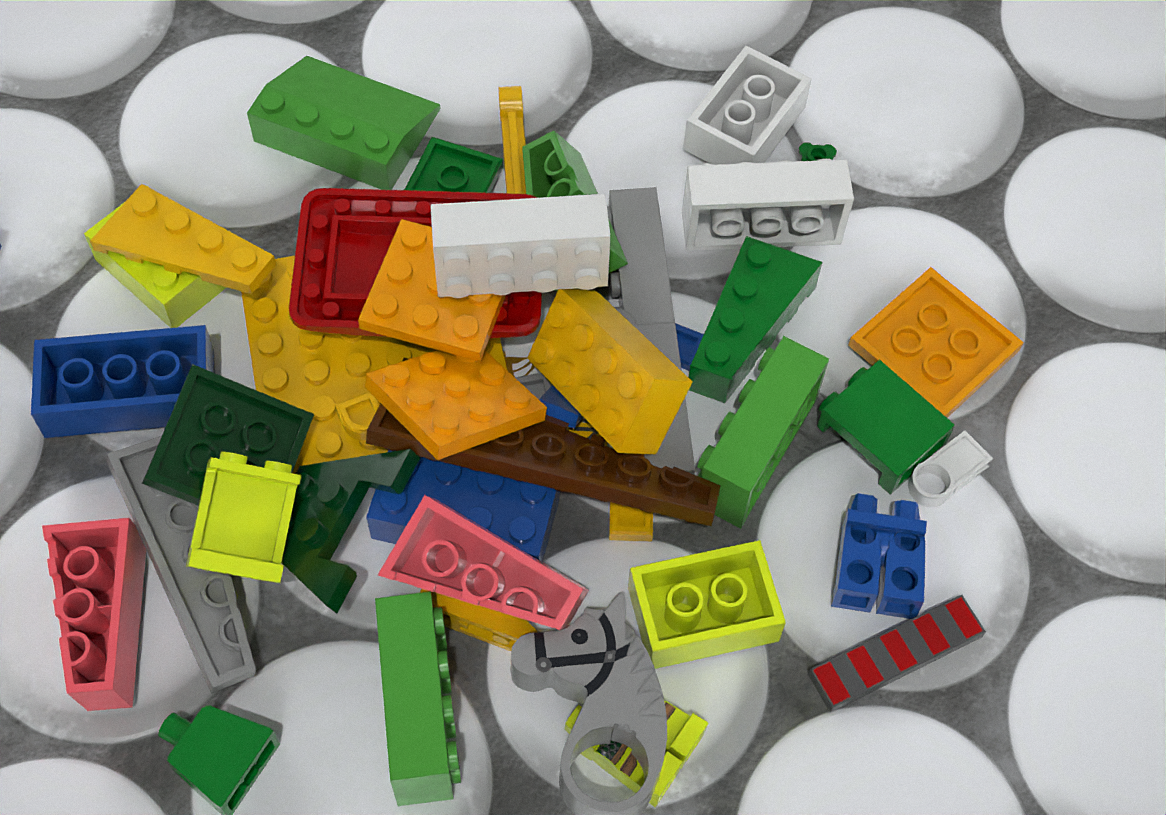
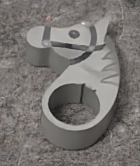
(613, 677)

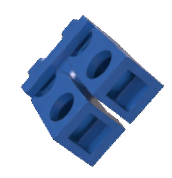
(887, 542)

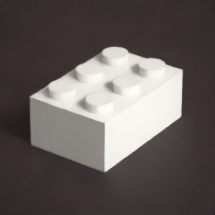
(747, 110)

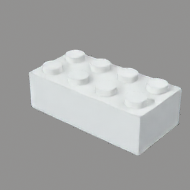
(769, 202)
(521, 245)

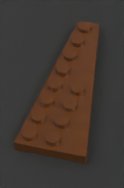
(570, 463)

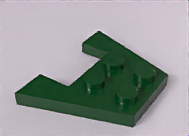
(324, 509)

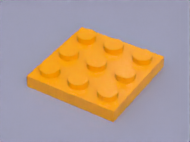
(407, 302)
(937, 341)
(454, 400)

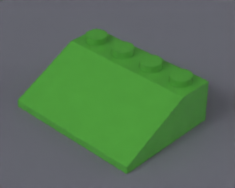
(341, 121)

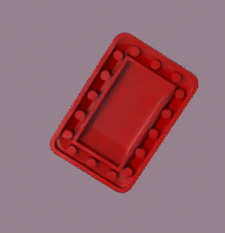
(345, 243)

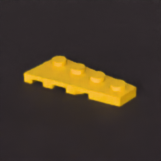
(180, 240)

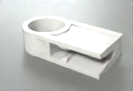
(955, 464)

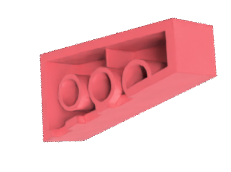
(467, 562)
(98, 606)

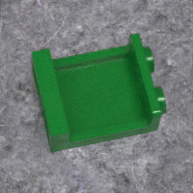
(886, 423)

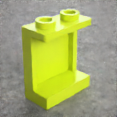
(243, 518)

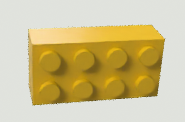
(609, 371)

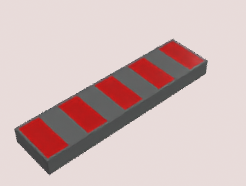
(896, 653)

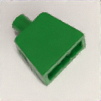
(218, 754)

